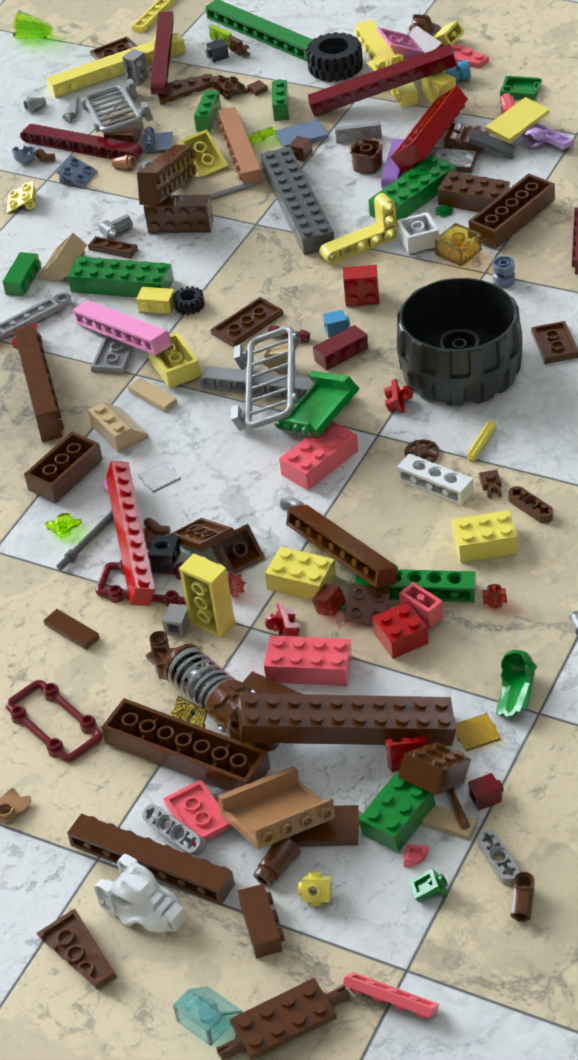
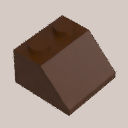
(238, 550)

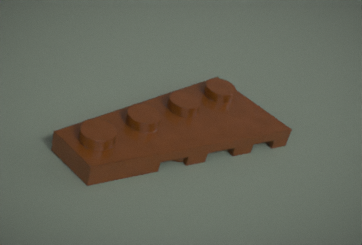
(77, 947)

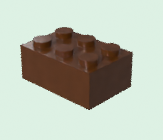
(434, 767)

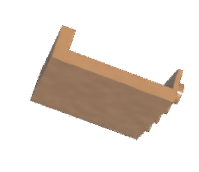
(274, 808)

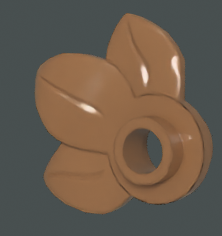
(12, 805)

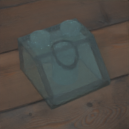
(205, 1013)

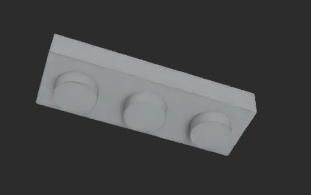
(358, 132)

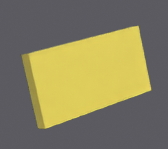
(517, 120)

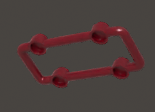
(117, 594)
(54, 746)

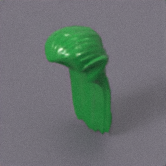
(517, 682)

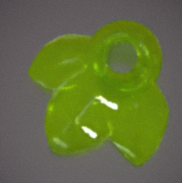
(63, 525)

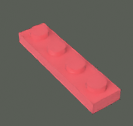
(382, 992)

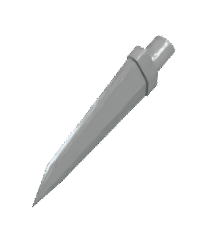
(71, 109)

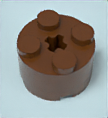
(366, 156)

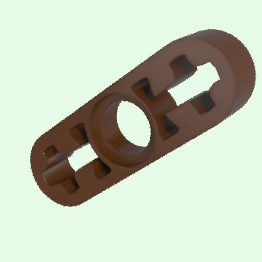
(540, 512)

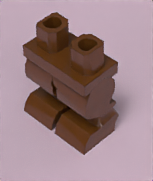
(459, 135)

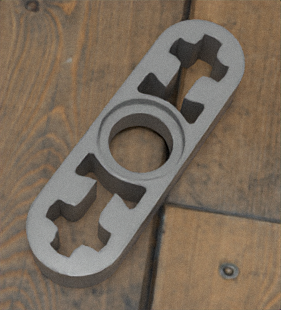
(498, 848)

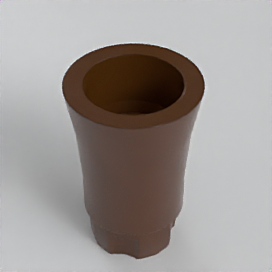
(276, 861)

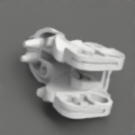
(139, 898)

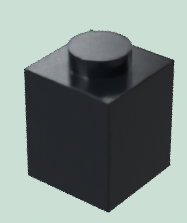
(217, 50)

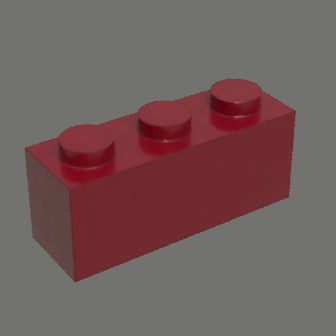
(340, 347)

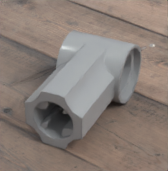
(112, 229)

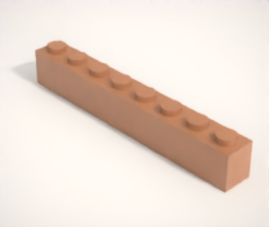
(239, 146)

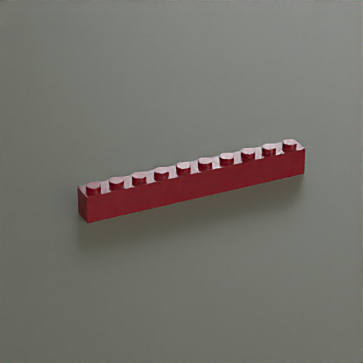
(382, 80)

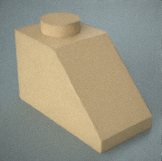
(278, 361)

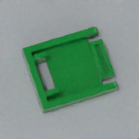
(521, 87)

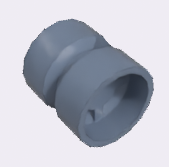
(504, 271)

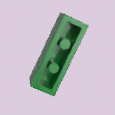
(280, 100)
(207, 110)
(21, 274)

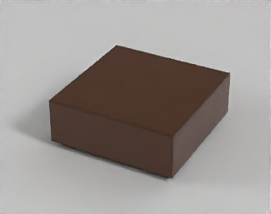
(257, 87)

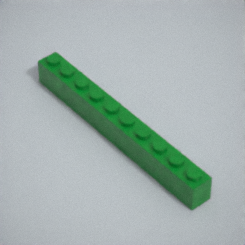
(258, 28)

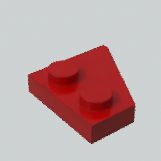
(396, 750)

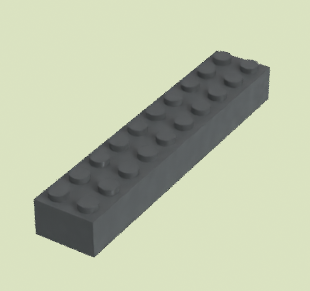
(296, 199)

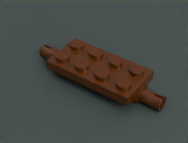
(282, 1019)

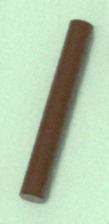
(457, 809)

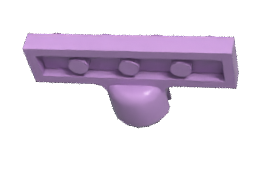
(540, 134)

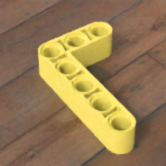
(366, 238)

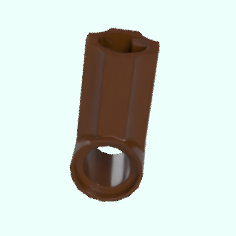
(522, 897)

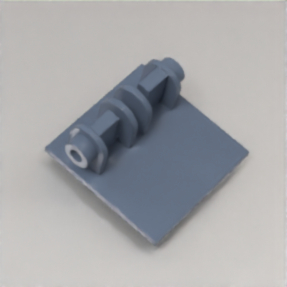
(156, 141)
(76, 172)

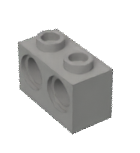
(135, 66)

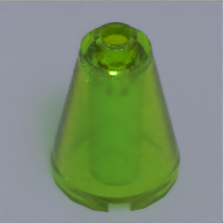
(30, 27)

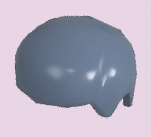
(24, 155)

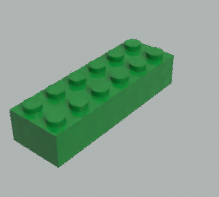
(416, 186)
(117, 276)

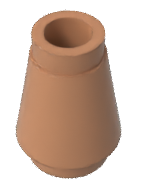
(124, 162)

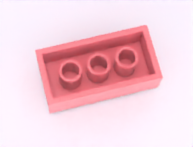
(318, 456)
(308, 660)

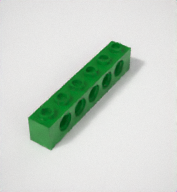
(445, 585)

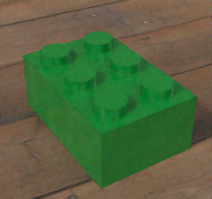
(396, 813)

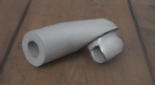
(289, 502)

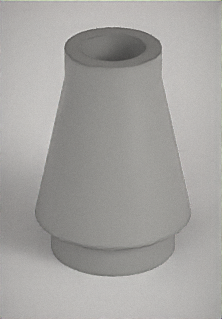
(34, 103)

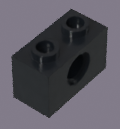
(164, 553)

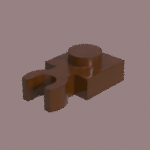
(237, 47)
(491, 482)

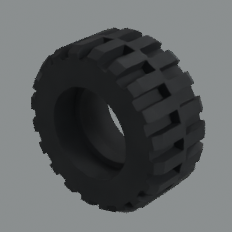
(334, 56)

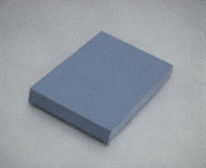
(310, 129)

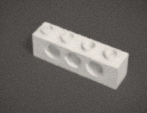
(435, 479)

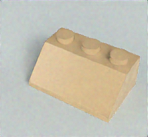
(63, 259)
(115, 426)

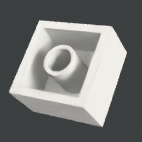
(417, 232)

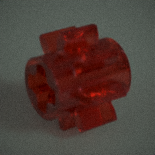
(238, 584)
(494, 596)

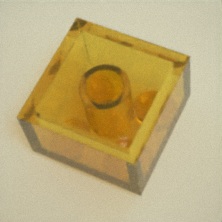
(458, 244)

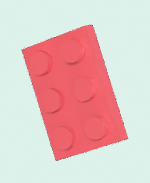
(197, 810)

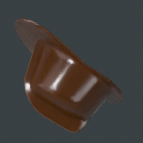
(424, 22)

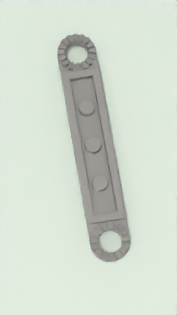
(34, 314)

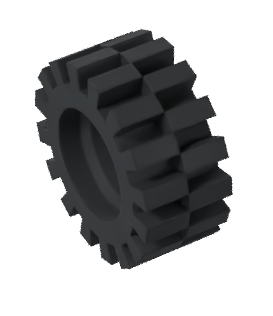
(189, 300)

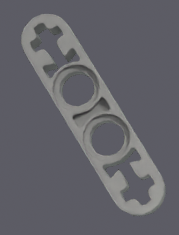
(173, 830)

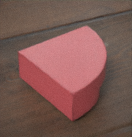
(415, 854)

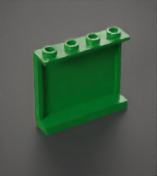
(319, 404)

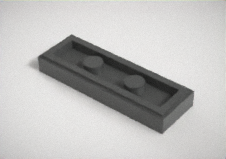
(491, 143)

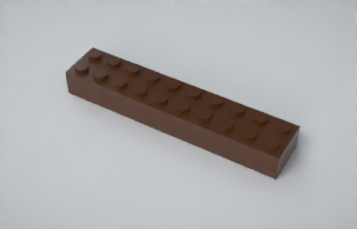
(343, 719)

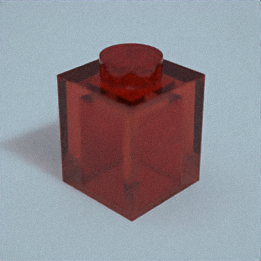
(329, 600)

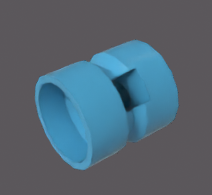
(461, 71)

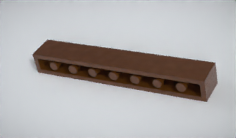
(342, 546)
(166, 863)

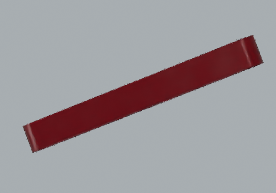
(162, 53)
(79, 142)

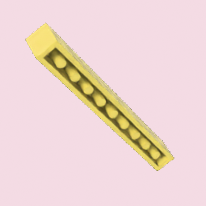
(377, 47)
(104, 68)

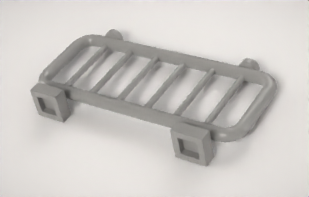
(128, 89)
(245, 360)

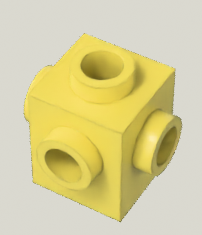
(321, 883)

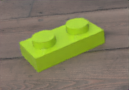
(218, 33)

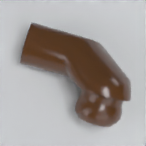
(44, 157)

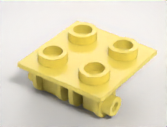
(384, 61)
(23, 195)

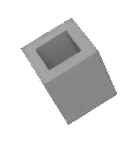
(176, 620)

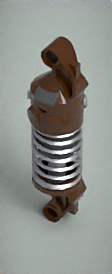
(210, 687)

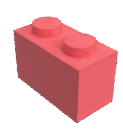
(424, 603)

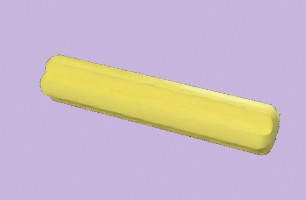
(481, 441)

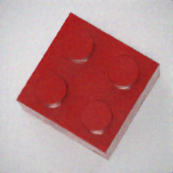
(361, 285)
(400, 630)

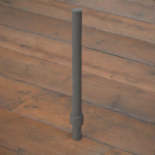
(73, 553)

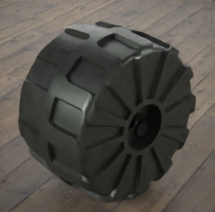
(459, 340)

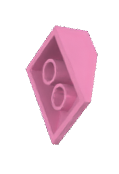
(400, 43)

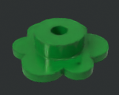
(444, 211)

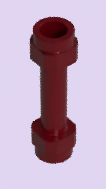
(303, 334)

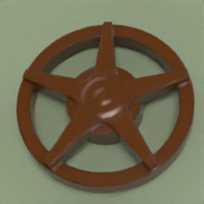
(421, 450)

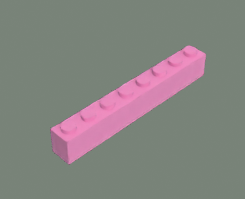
(122, 327)

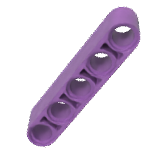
(391, 170)

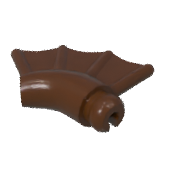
(153, 529)

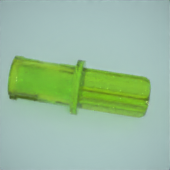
(261, 134)

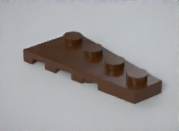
(186, 87)

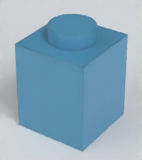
(335, 322)

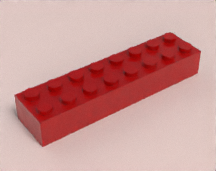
(429, 129)

